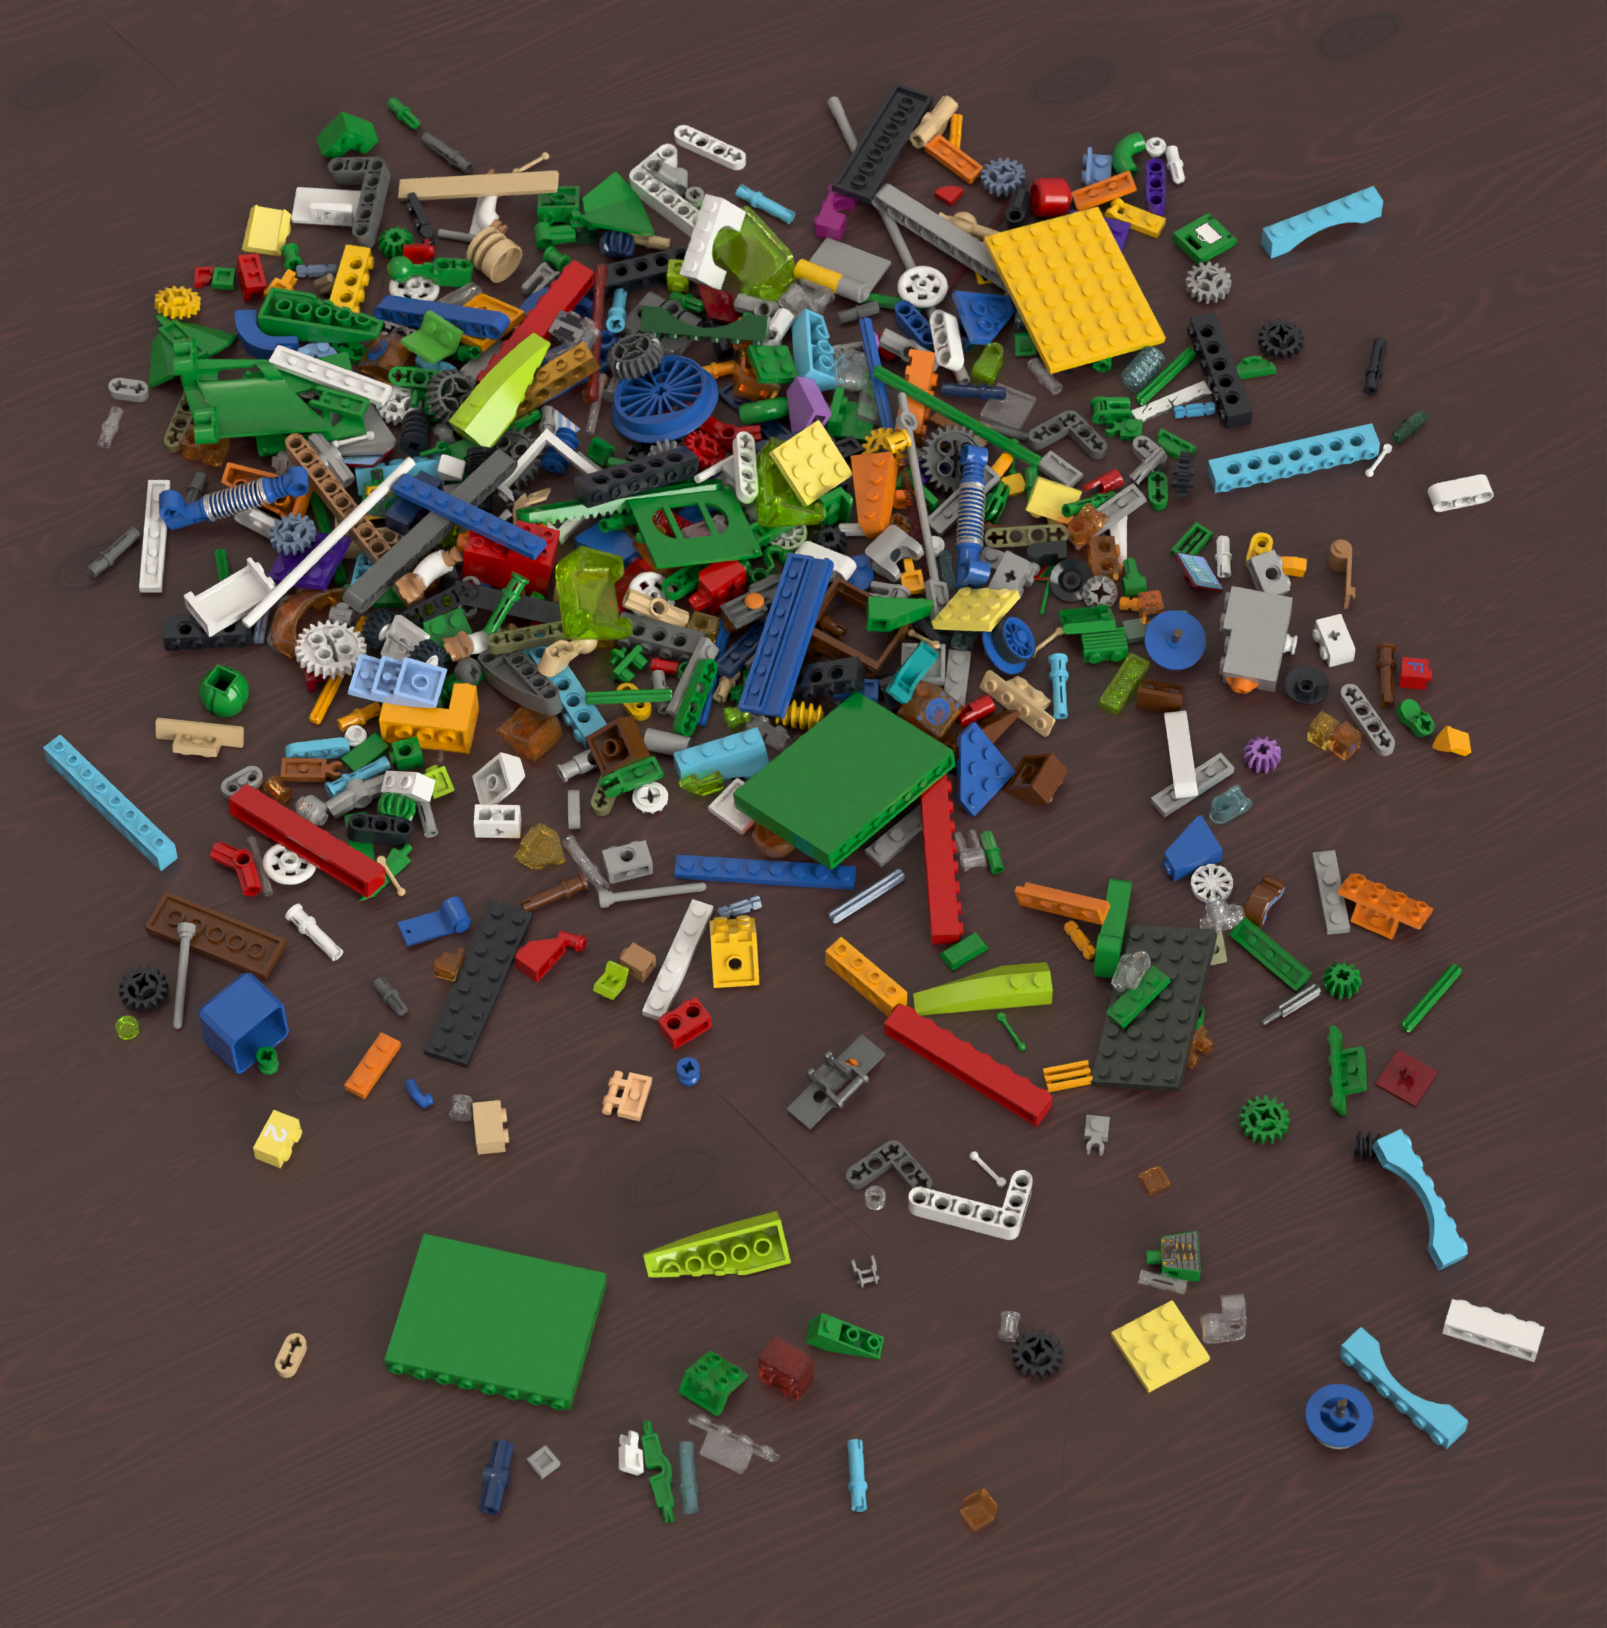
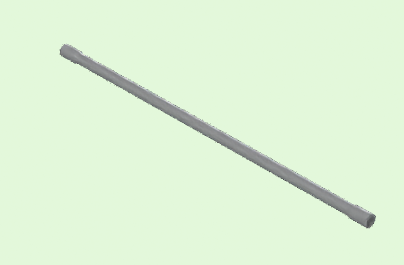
(839, 114)

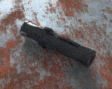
(1374, 373)

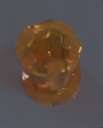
(277, 789)

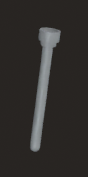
(608, 898)
(186, 932)

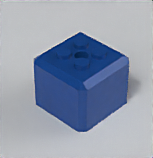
(242, 1021)

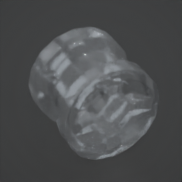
(461, 1107)

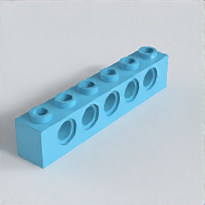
(572, 695)

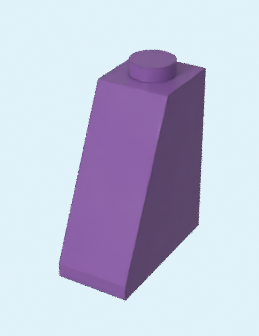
(806, 404)

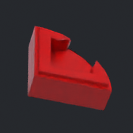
(948, 194)
(203, 276)

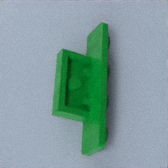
(1347, 1070)

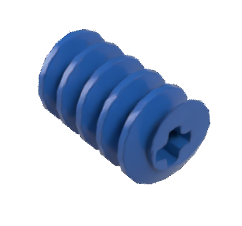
(552, 460)

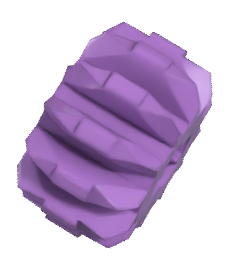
(1262, 754)

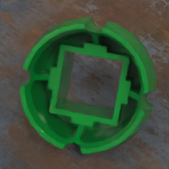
(220, 702)

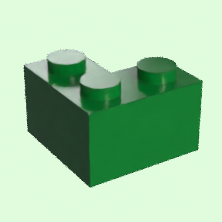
(346, 133)

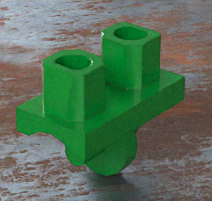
(634, 658)

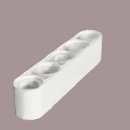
(1181, 754)

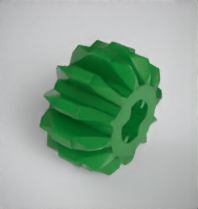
(393, 240)
(396, 805)
(1342, 980)

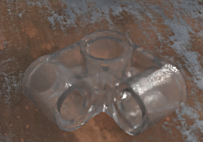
(851, 370)
(1218, 1327)

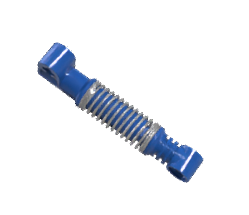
(179, 514)
(970, 570)

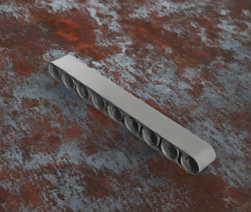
(937, 231)

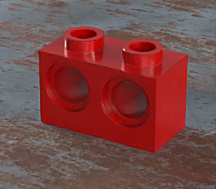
(688, 1027)

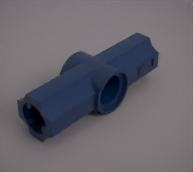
(496, 1477)

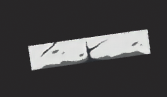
(1169, 402)

